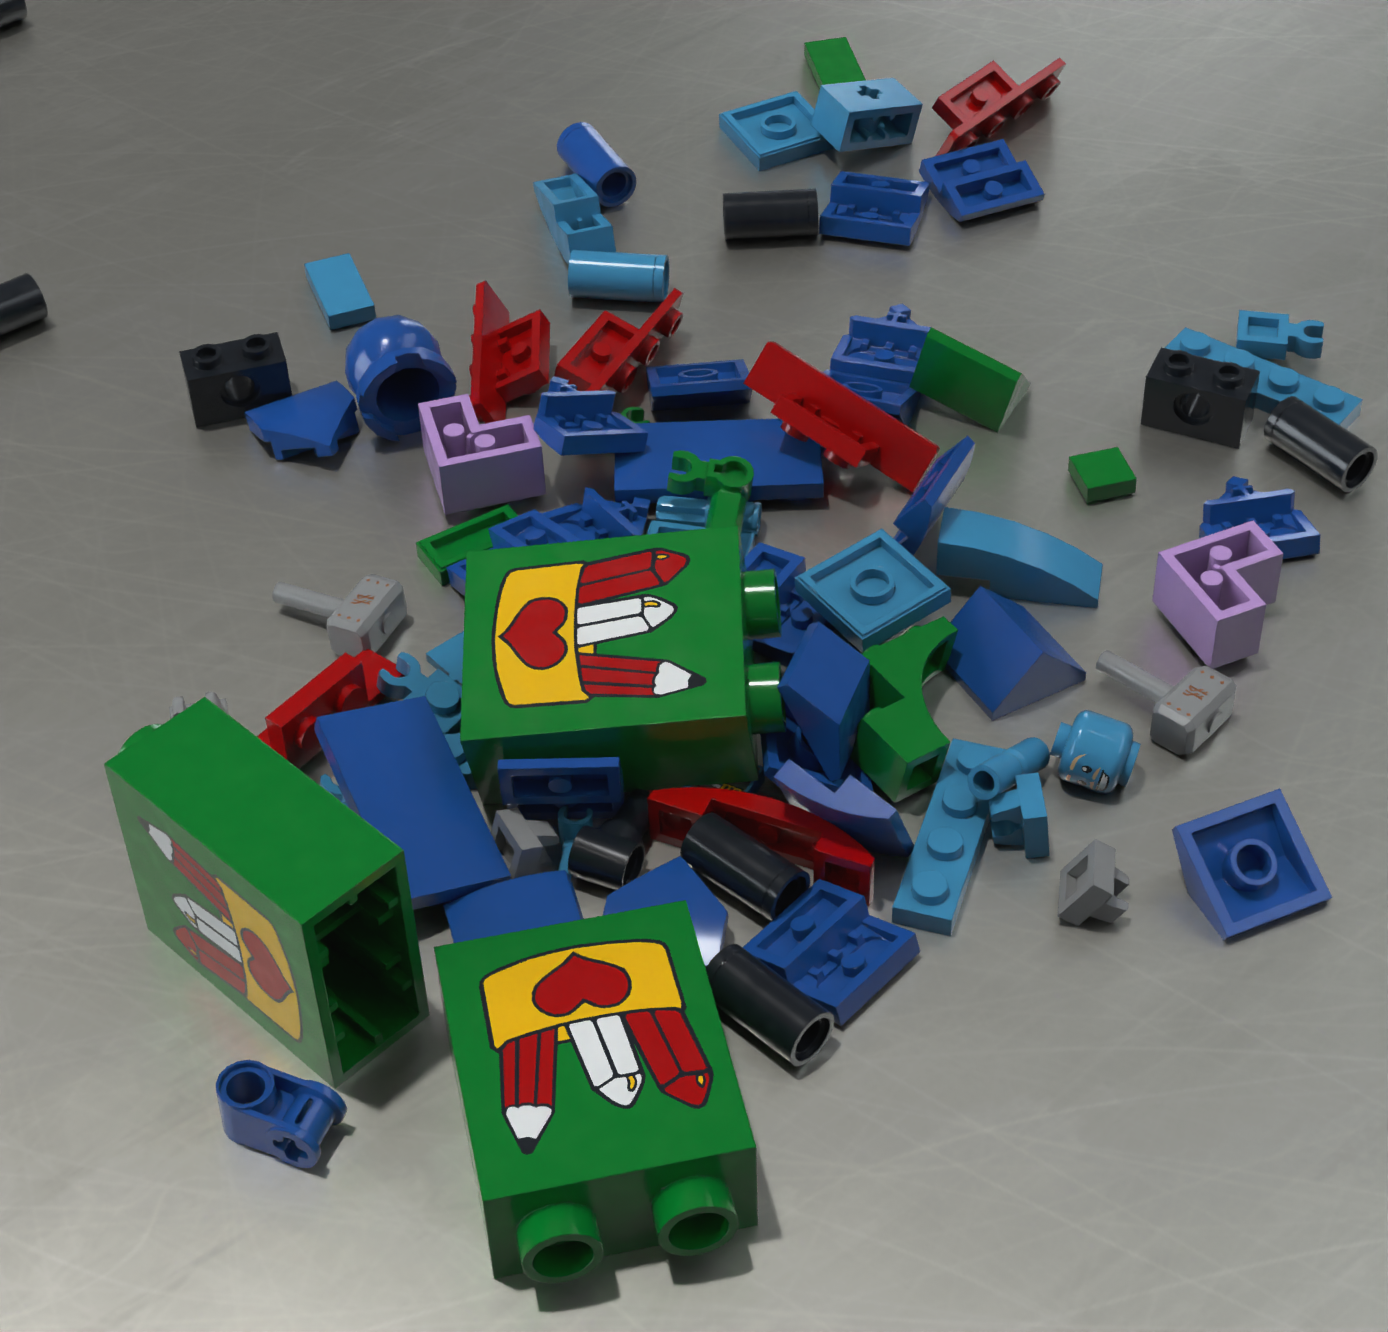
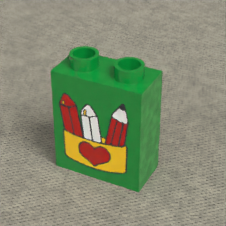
(620, 655)
(270, 889)
(597, 1092)

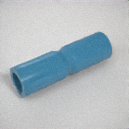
(999, 772)

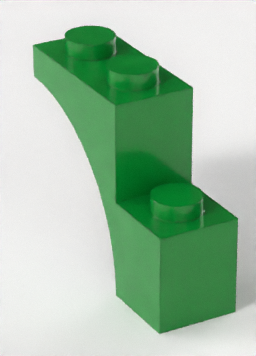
(897, 737)

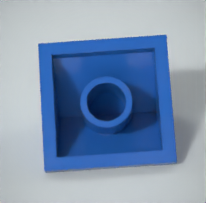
(1007, 656)

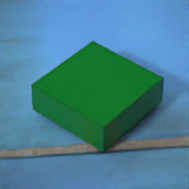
(1102, 474)

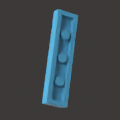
(1274, 380)
(945, 845)

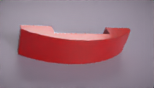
(778, 825)

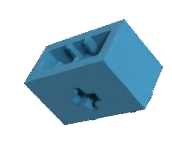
(866, 114)

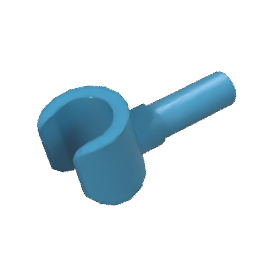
(568, 831)

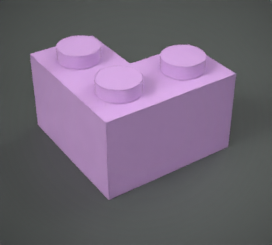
(480, 462)
(1219, 591)

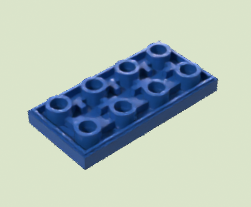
(780, 462)
(411, 789)

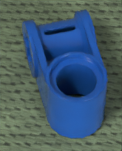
(285, 1113)

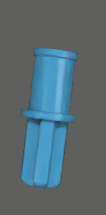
(695, 512)

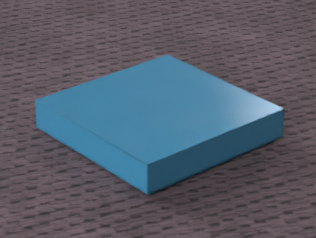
(774, 130)
(872, 590)

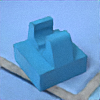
(1021, 817)

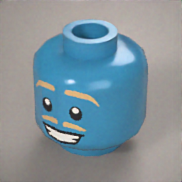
(1095, 752)

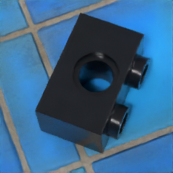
(234, 377)
(1199, 397)

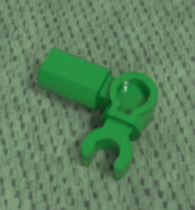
(724, 480)

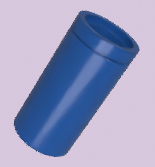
(596, 164)

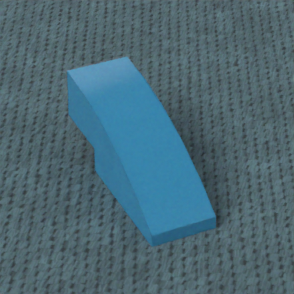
(574, 215)
(1016, 560)

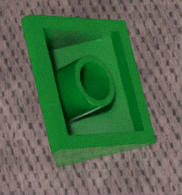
(967, 380)

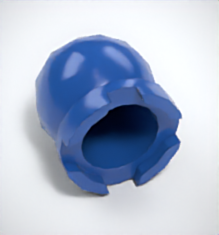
(392, 369)

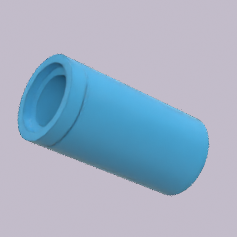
(618, 276)

